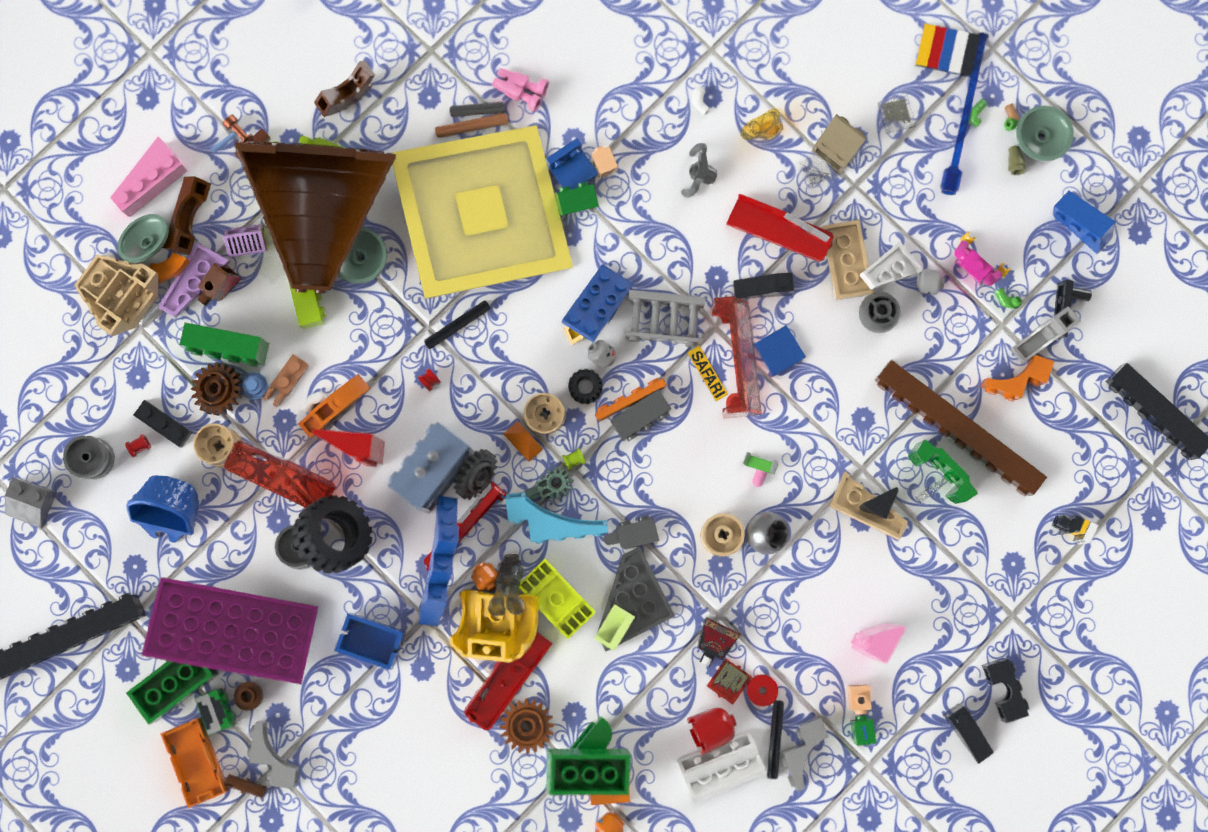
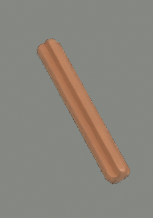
(471, 125)

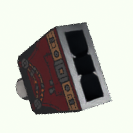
(715, 641)

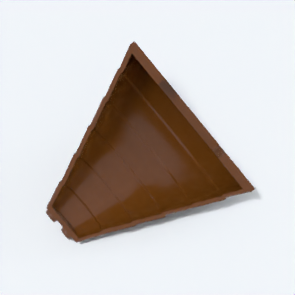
(313, 202)

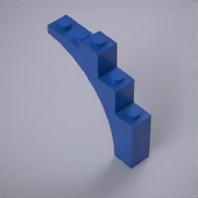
(441, 562)

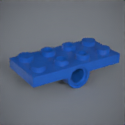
(597, 303)

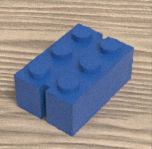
(370, 641)

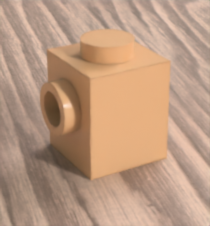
(604, 161)

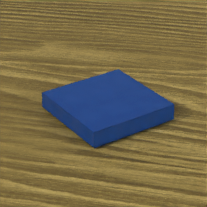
(779, 351)

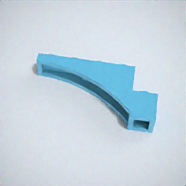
(548, 525)

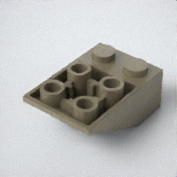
(839, 143)

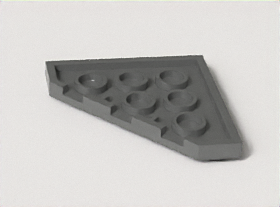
(639, 594)

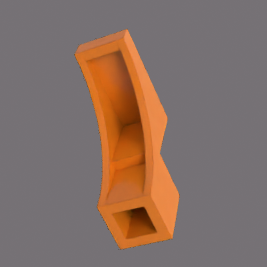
(1012, 389)

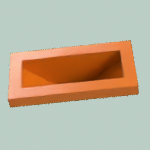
(523, 441)

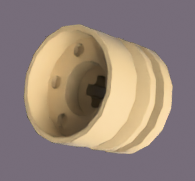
(535, 407)
(208, 441)

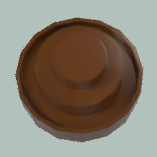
(248, 695)

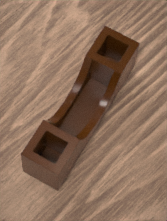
(191, 196)

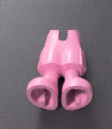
(515, 87)

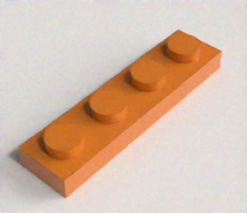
(622, 403)

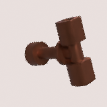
(231, 123)

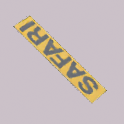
(707, 373)

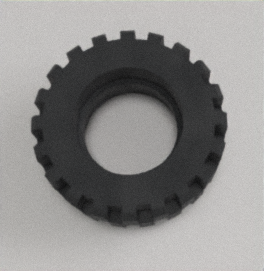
(316, 550)

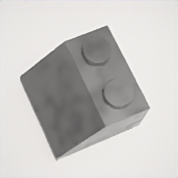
(28, 502)

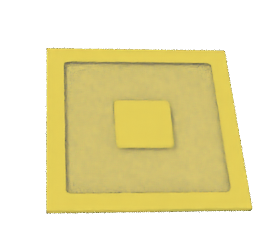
(481, 211)

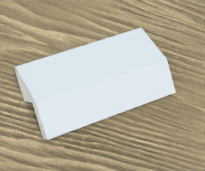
(722, 768)

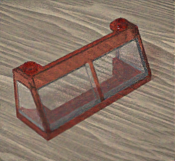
(737, 314)

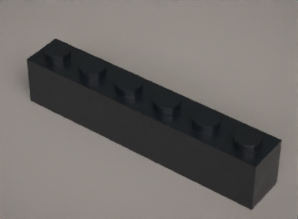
(1158, 411)

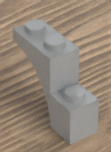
(1045, 334)
(261, 752)
(793, 758)

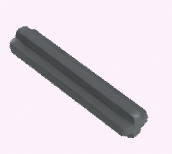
(477, 109)

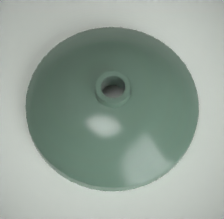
(1052, 126)
(143, 238)
(375, 257)

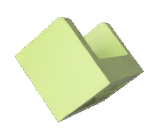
(614, 627)

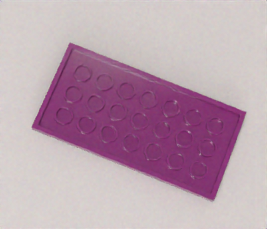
(230, 631)

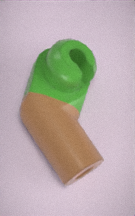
(1012, 119)

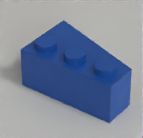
(1084, 221)

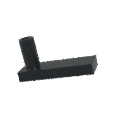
(1066, 293)

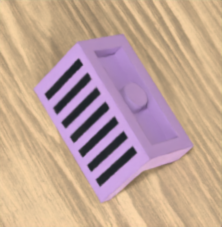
(244, 240)

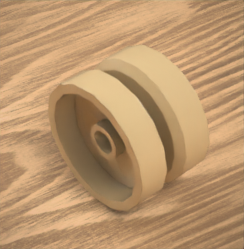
(733, 534)

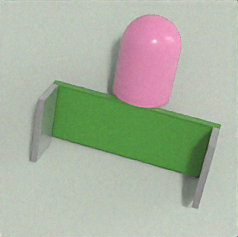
(761, 466)

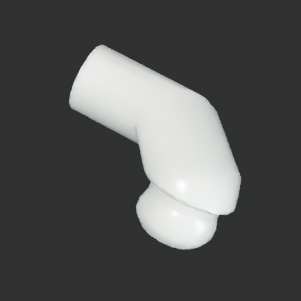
(697, 100)
(312, 400)

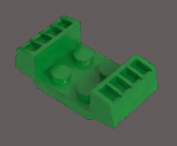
(952, 471)

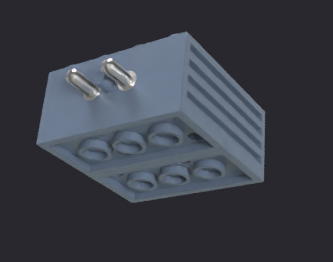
(430, 468)

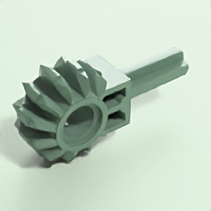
(545, 485)

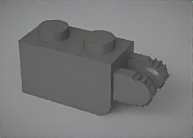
(633, 534)

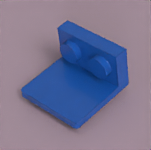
(571, 165)

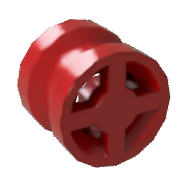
(429, 380)

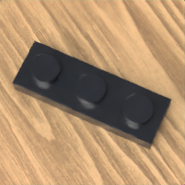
(162, 423)

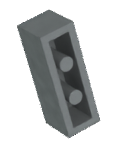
(641, 416)

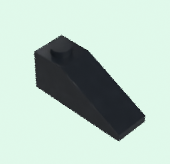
(764, 286)
(968, 732)

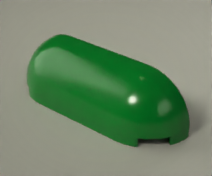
(595, 736)

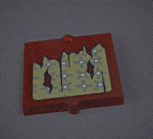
(729, 681)

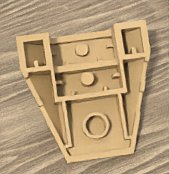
(117, 292)

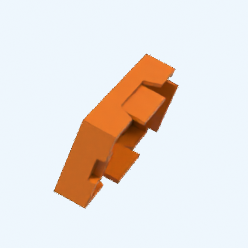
(194, 762)

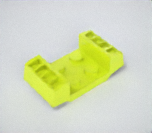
(557, 598)

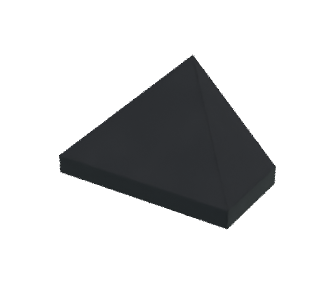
(880, 505)

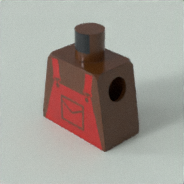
(217, 283)

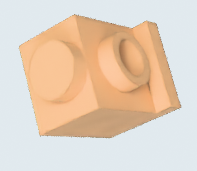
(854, 693)

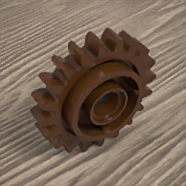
(205, 388)

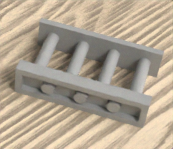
(675, 302)

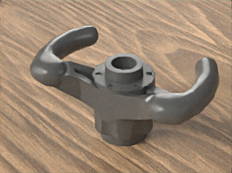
(700, 171)

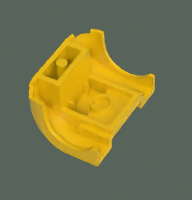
(492, 636)

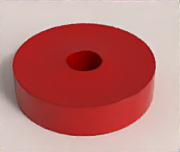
(753, 690)

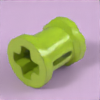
(573, 459)

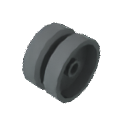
(88, 457)
(286, 550)

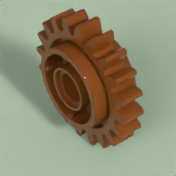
(518, 735)

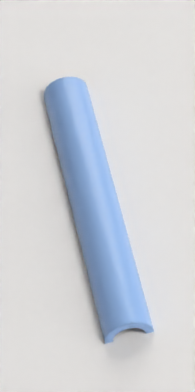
(223, 142)

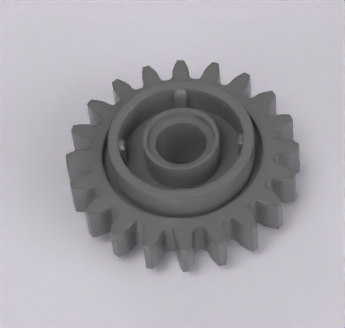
(475, 474)

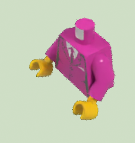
(975, 265)

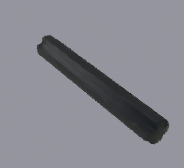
(457, 324)
(775, 739)

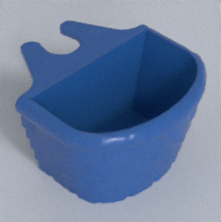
(165, 506)

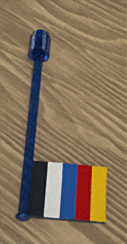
(961, 55)

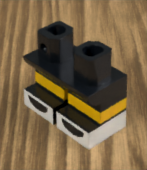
(1077, 526)

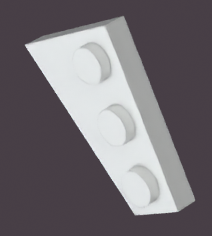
(891, 267)

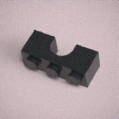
(1013, 705)

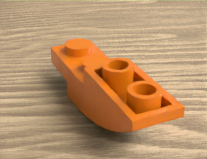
(334, 405)

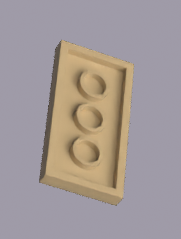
(847, 260)

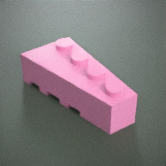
(148, 178)

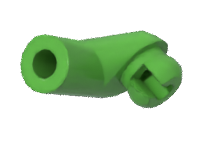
(976, 110)
(1006, 301)

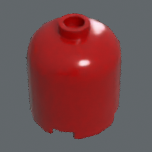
(712, 729)

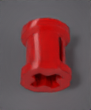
(138, 445)

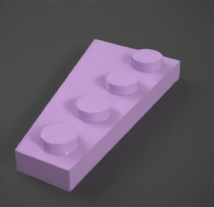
(185, 285)

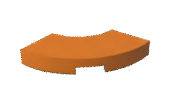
(170, 268)

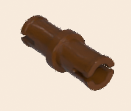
(245, 786)

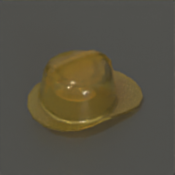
(764, 126)

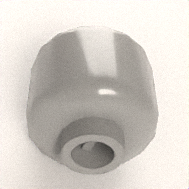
(930, 281)
(601, 353)

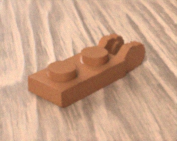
(286, 379)

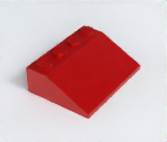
(363, 447)

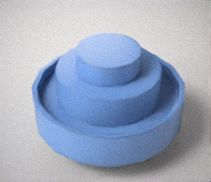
(254, 386)

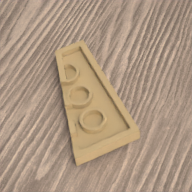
(851, 495)

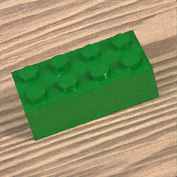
(225, 344)
(168, 688)
(588, 772)

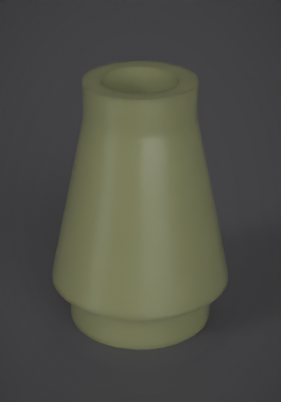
(1016, 161)

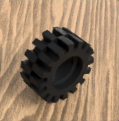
(589, 375)

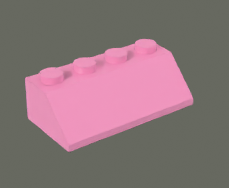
(878, 641)

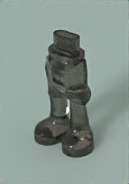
(509, 576)

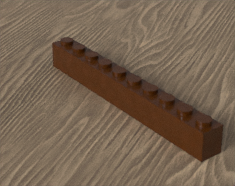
(960, 428)

